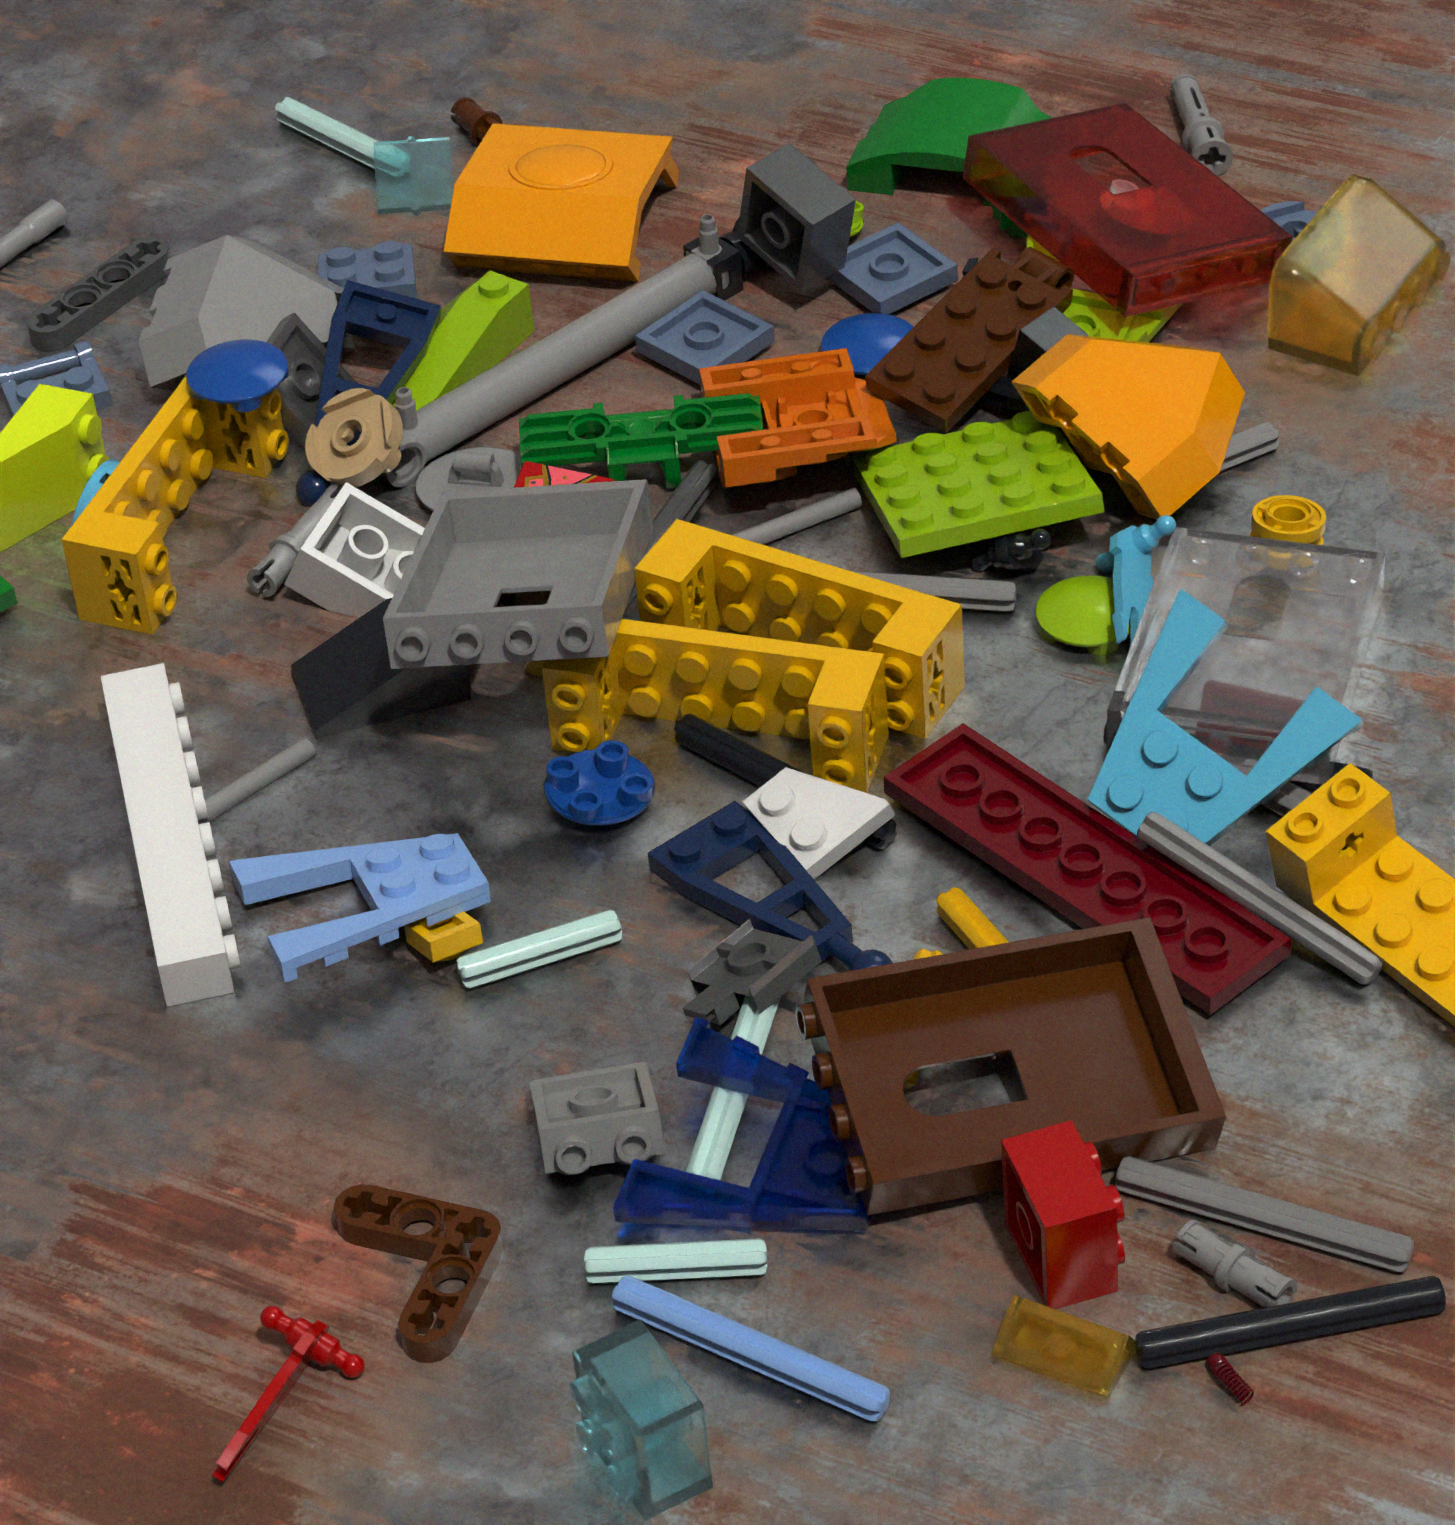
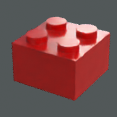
(1062, 1214)

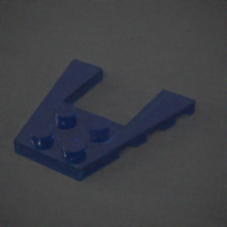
(799, 1174)

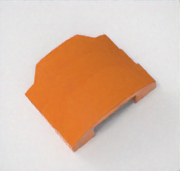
(809, 415)

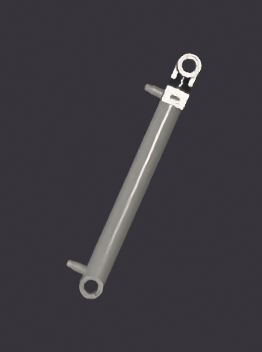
(707, 265)

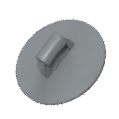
(467, 470)

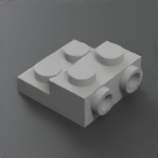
(597, 1118)

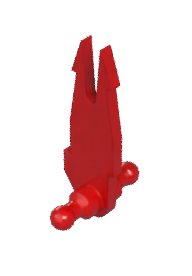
(308, 1344)

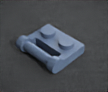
(80, 375)

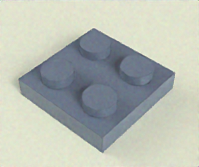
(385, 267)
(893, 270)
(704, 335)

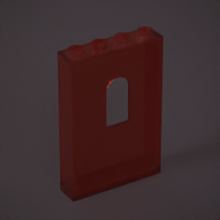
(1137, 247)

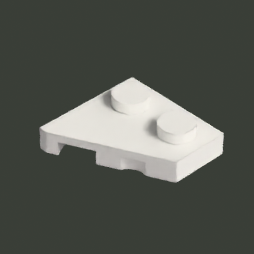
(816, 817)

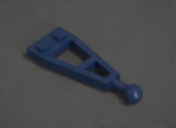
(381, 318)
(730, 837)

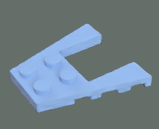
(397, 878)

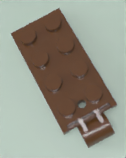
(970, 336)

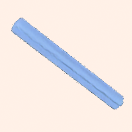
(751, 1348)

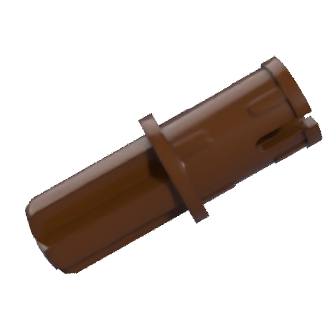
(473, 118)

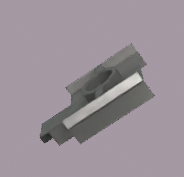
(750, 965)

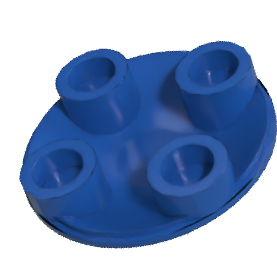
(866, 338)
(237, 373)
(599, 785)

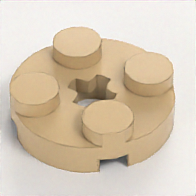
(373, 452)

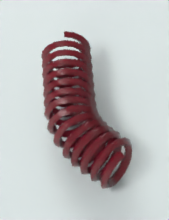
(1223, 1374)

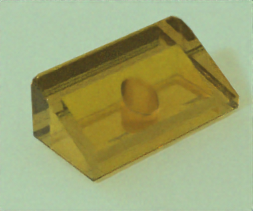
(1063, 1346)

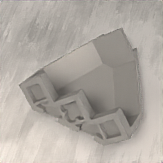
(225, 295)

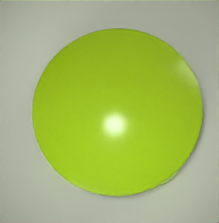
(1079, 614)

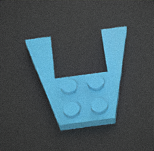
(1171, 773)

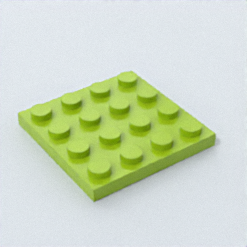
(975, 484)

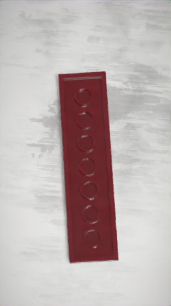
(1085, 863)

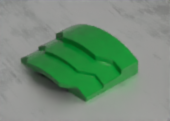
(933, 129)

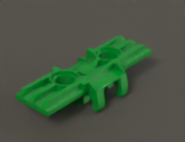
(637, 436)

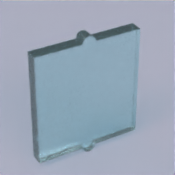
(413, 175)

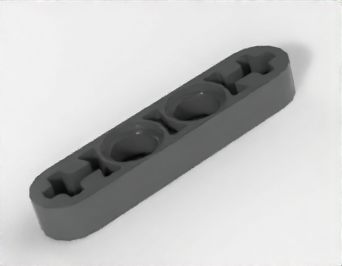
(60, 319)

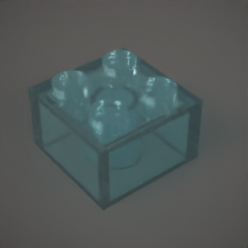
(641, 1420)

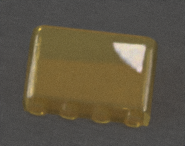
(1352, 278)

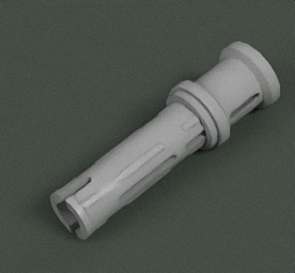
(1202, 132)

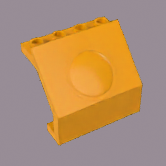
(556, 201)

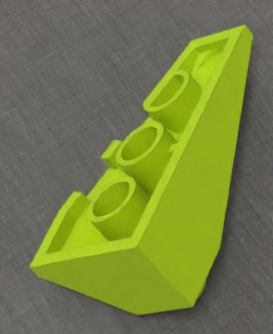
(473, 335)

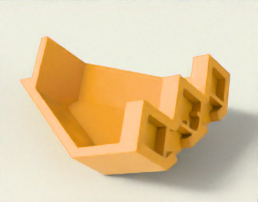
(1138, 412)

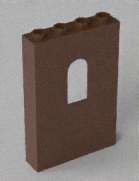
(1088, 1032)

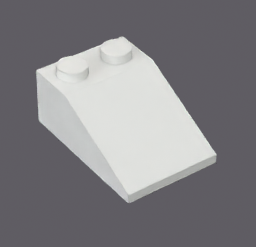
(354, 554)

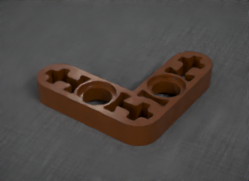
(440, 1247)

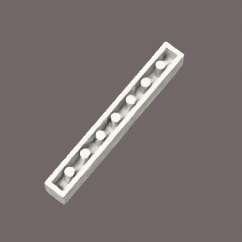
(166, 835)

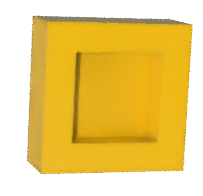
(446, 938)

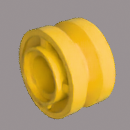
(1289, 519)

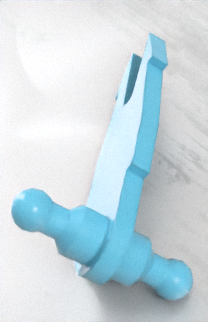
(1131, 566)

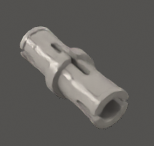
(1233, 1266)

